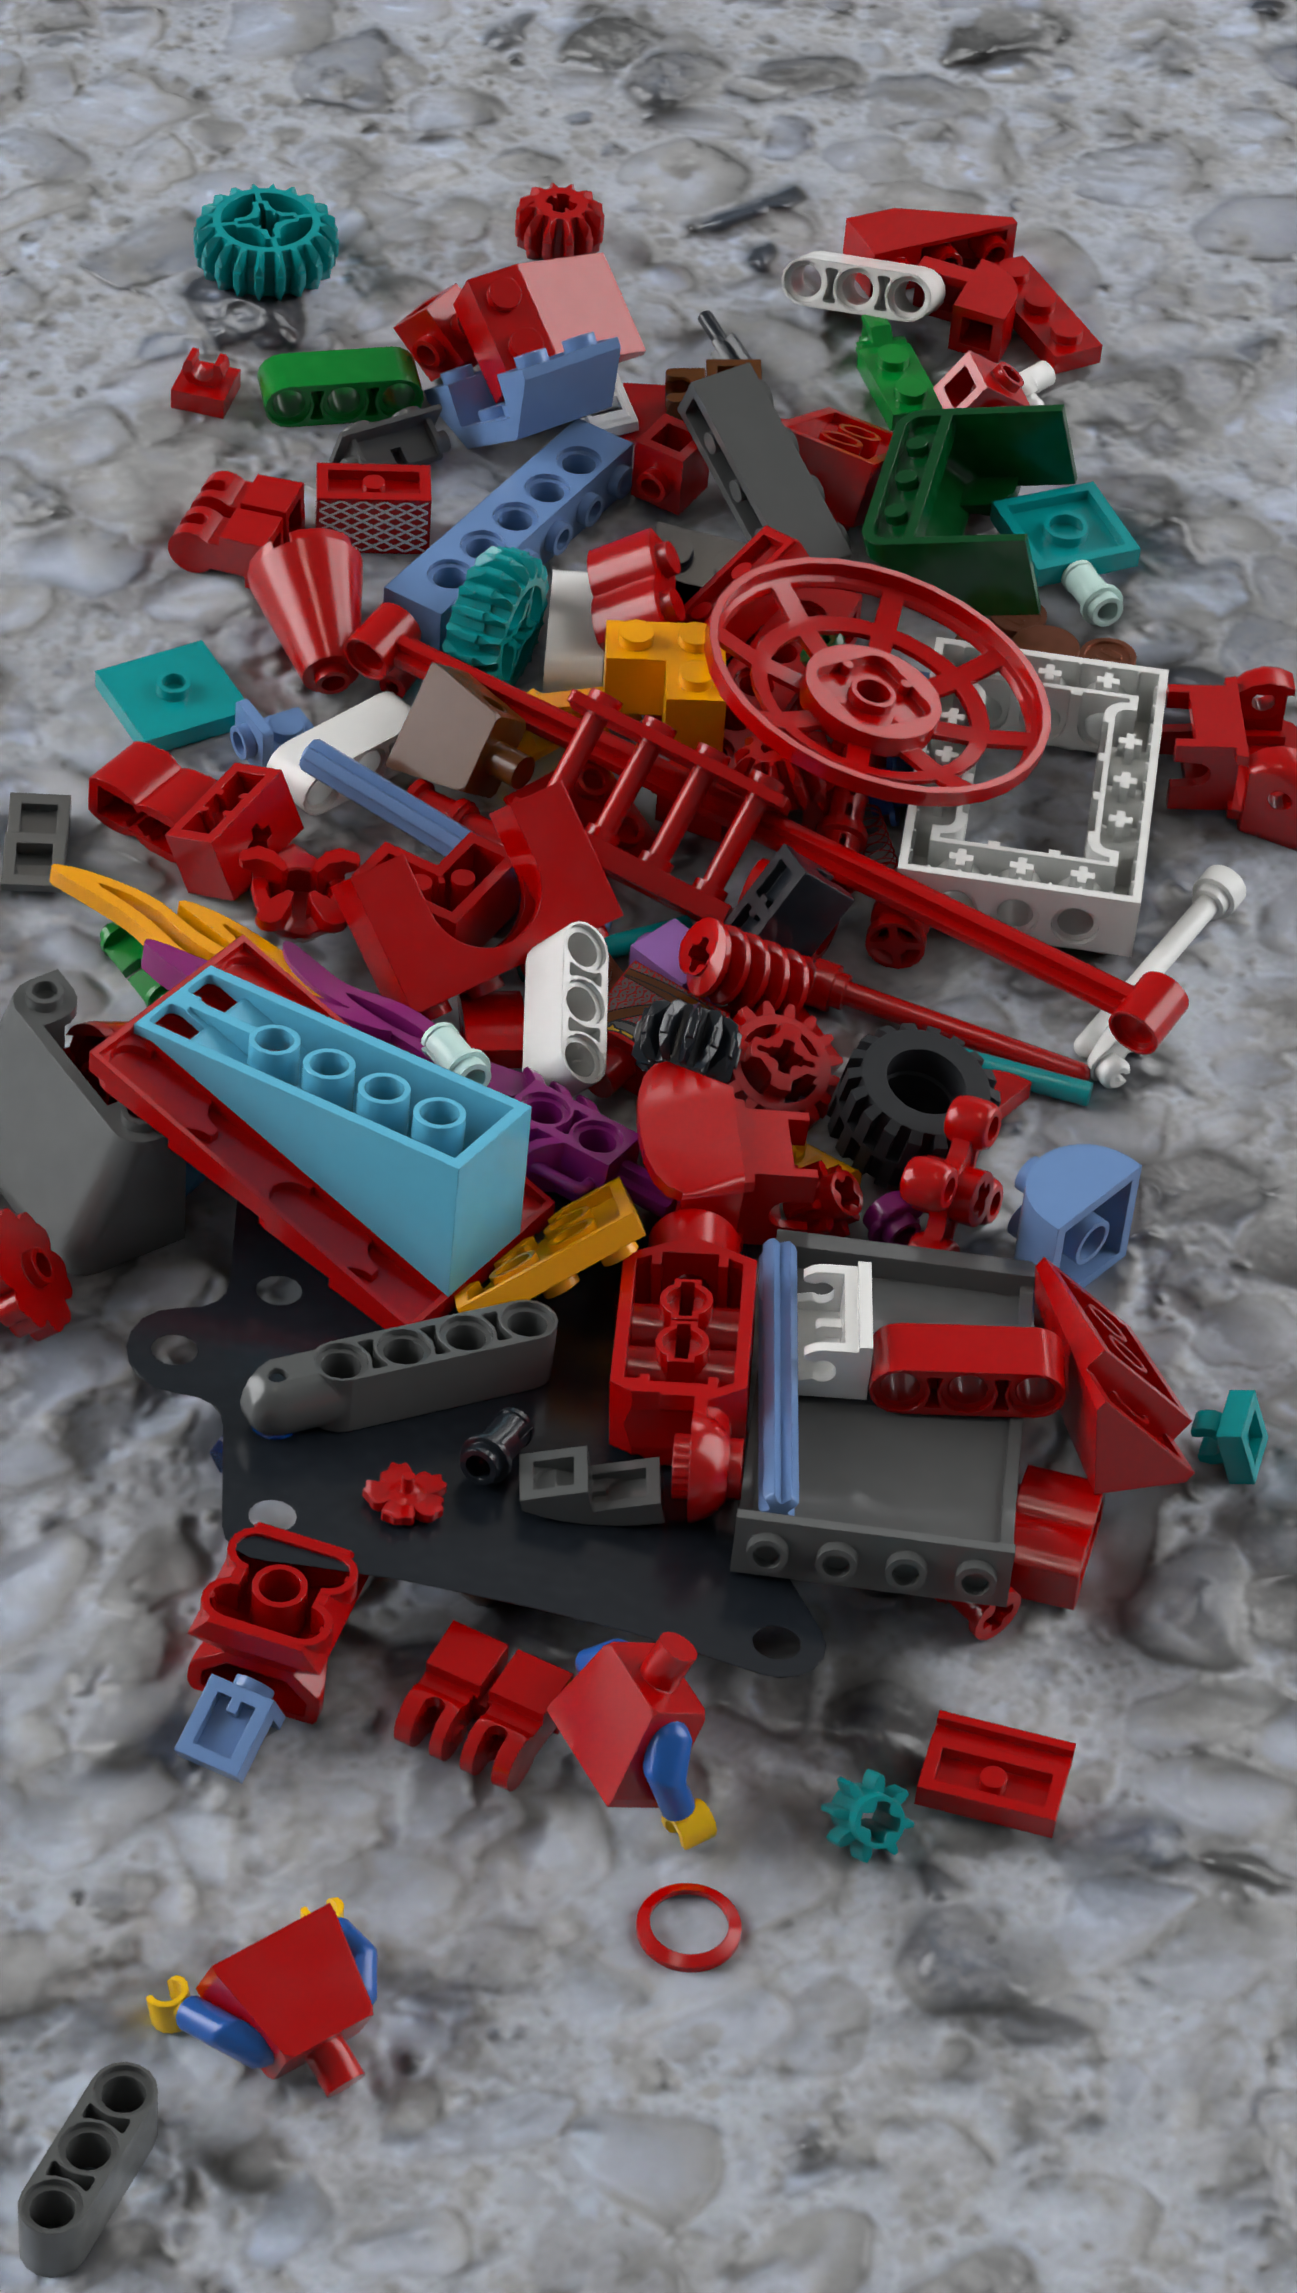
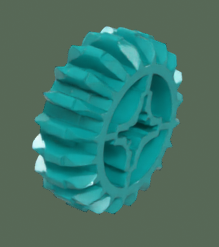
(266, 242)
(499, 613)

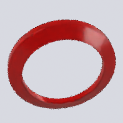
(688, 1962)

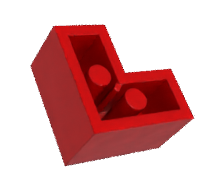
(467, 891)

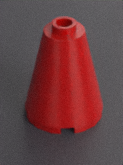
(312, 602)

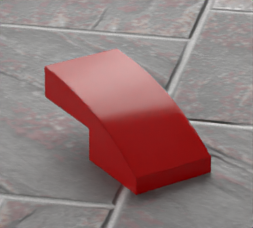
(494, 1025)

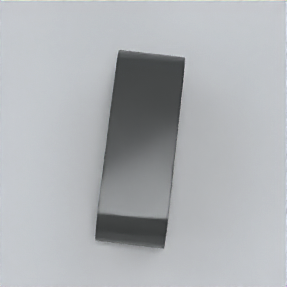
(83, 2199)

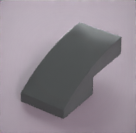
(35, 840)
(571, 1490)

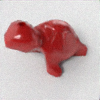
(296, 891)

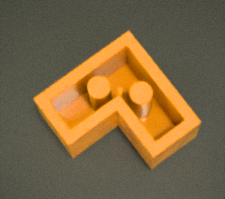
(665, 673)

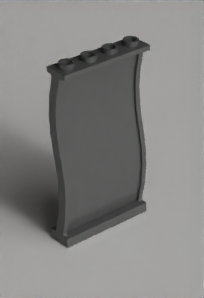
(890, 1494)

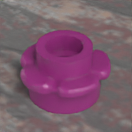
(891, 1220)

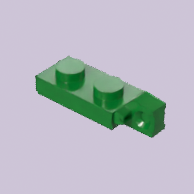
(892, 372)

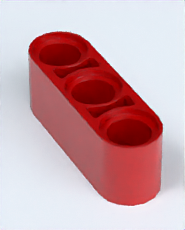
(967, 1370)

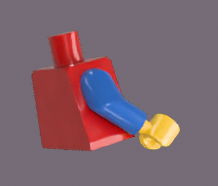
(635, 1729)
(284, 2000)

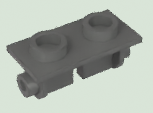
(407, 432)

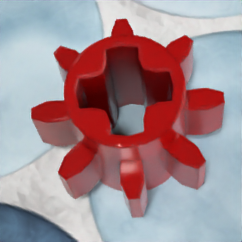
(835, 1203)

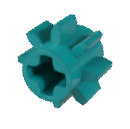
(867, 1833)

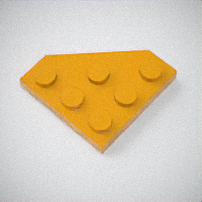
(580, 1234)

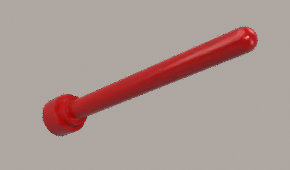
(836, 989)

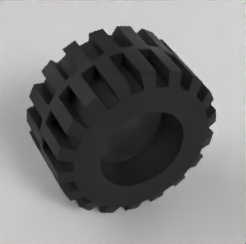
(886, 1080)

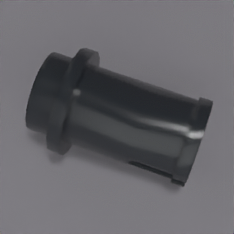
(489, 1455)

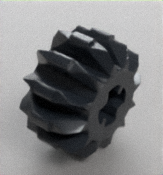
(687, 1037)

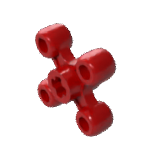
(952, 1186)

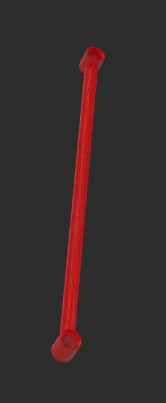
(1139, 1013)

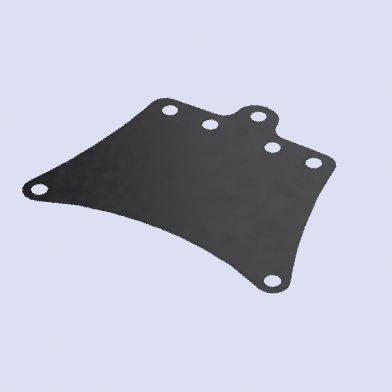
(484, 1543)

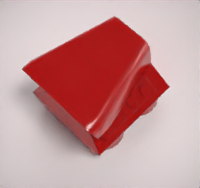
(275, 1621)

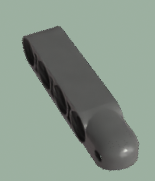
(405, 1370)

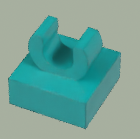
(1233, 1437)

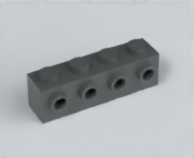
(759, 461)

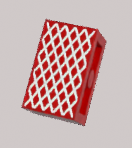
(376, 505)

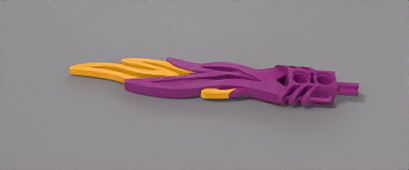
(569, 1140)

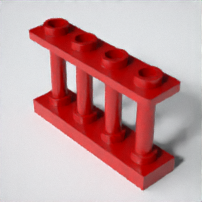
(652, 869)

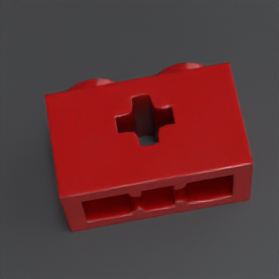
(238, 812)

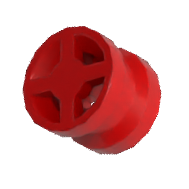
(895, 938)

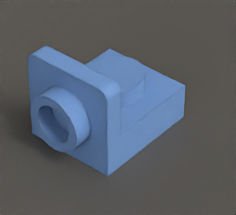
(259, 737)
(229, 1725)

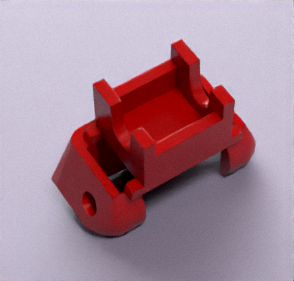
(1237, 752)
(719, 1154)

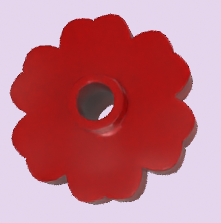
(31, 1279)

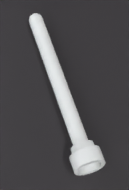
(1214, 897)

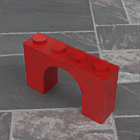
(426, 966)

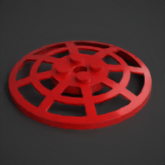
(869, 695)

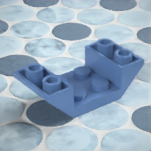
(536, 393)

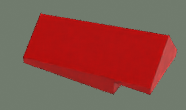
(1115, 1396)

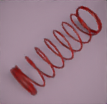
(876, 833)

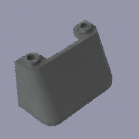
(68, 1159)

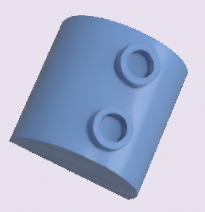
(1075, 1209)

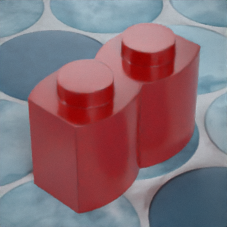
(634, 581)
(145, 794)
(1054, 1535)

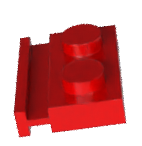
(995, 1774)

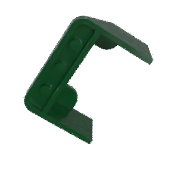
(954, 466)

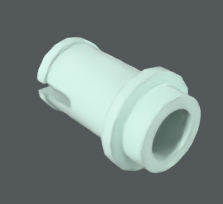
(1098, 601)
(451, 1051)

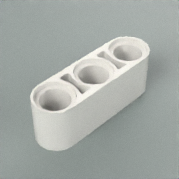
(839, 290)
(572, 651)
(361, 732)
(567, 1007)

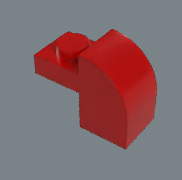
(977, 305)

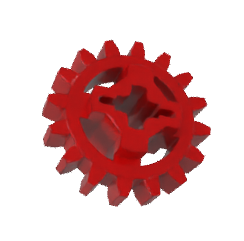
(784, 1064)

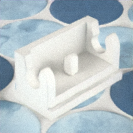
(836, 1332)

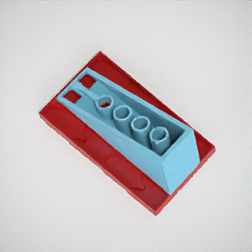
(337, 1141)

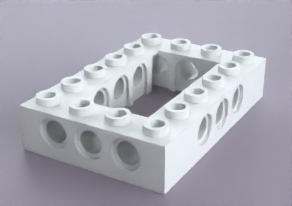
(1048, 895)

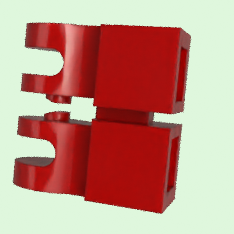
(235, 520)
(473, 1680)

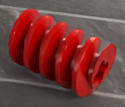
(743, 968)

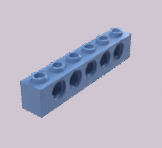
(532, 511)

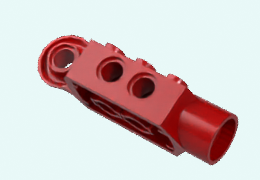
(686, 1356)

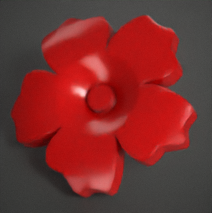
(406, 1497)

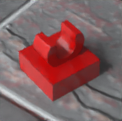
(206, 386)

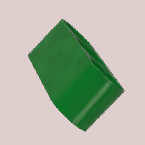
(338, 386)

